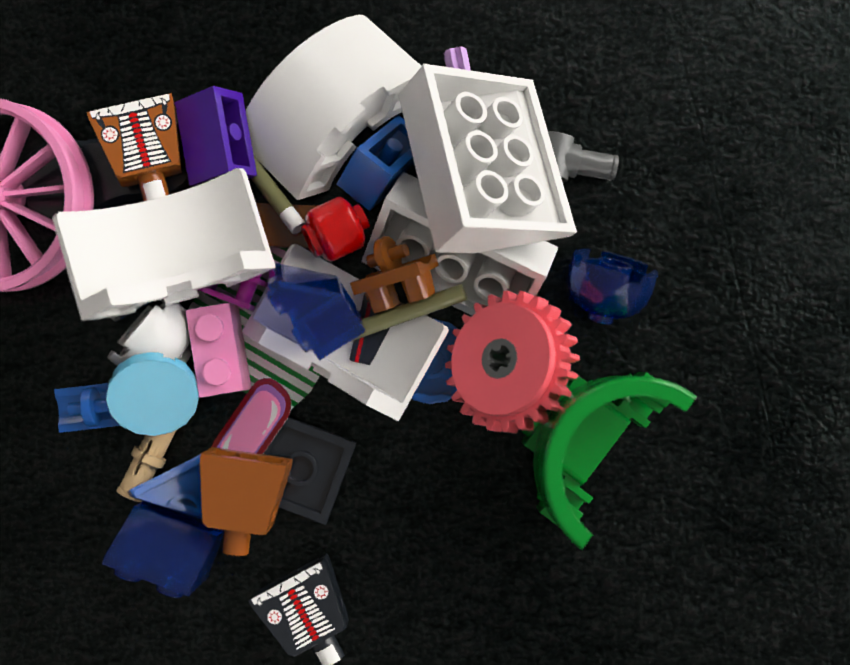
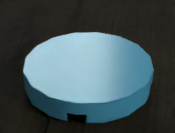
(152, 394)

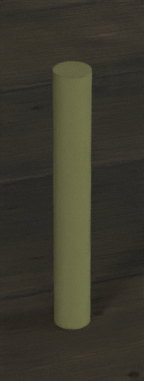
(413, 310)

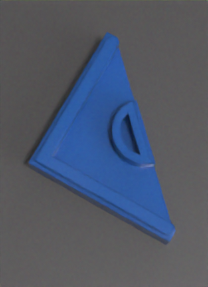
(174, 489)

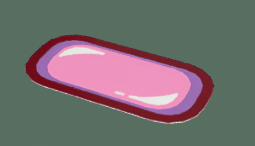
(256, 418)

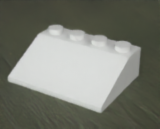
(483, 160)

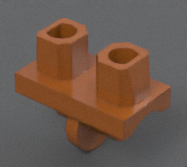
(380, 284)

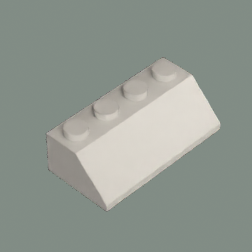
(481, 274)

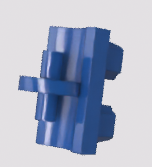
(83, 408)

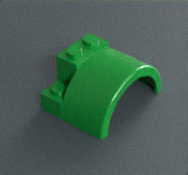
(582, 435)

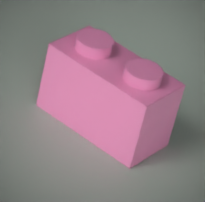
(218, 349)

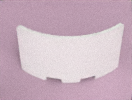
(323, 99)
(163, 247)
(396, 368)

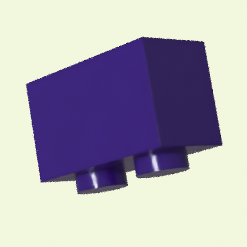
(214, 134)

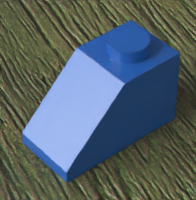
(378, 164)

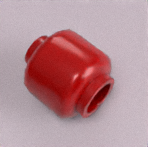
(335, 229)

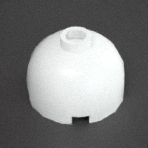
(156, 330)

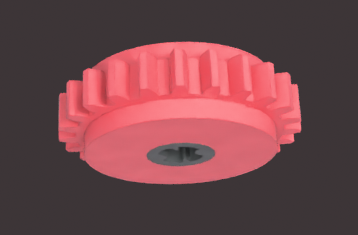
(511, 362)

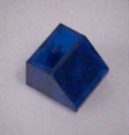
(317, 306)
(164, 549)

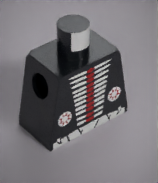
(305, 610)

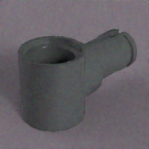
(575, 161)

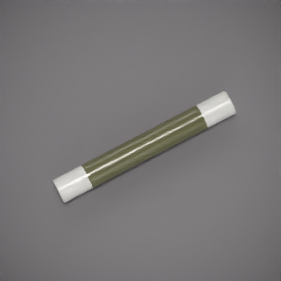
(277, 199)

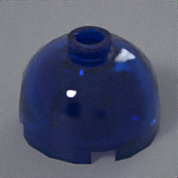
(609, 285)

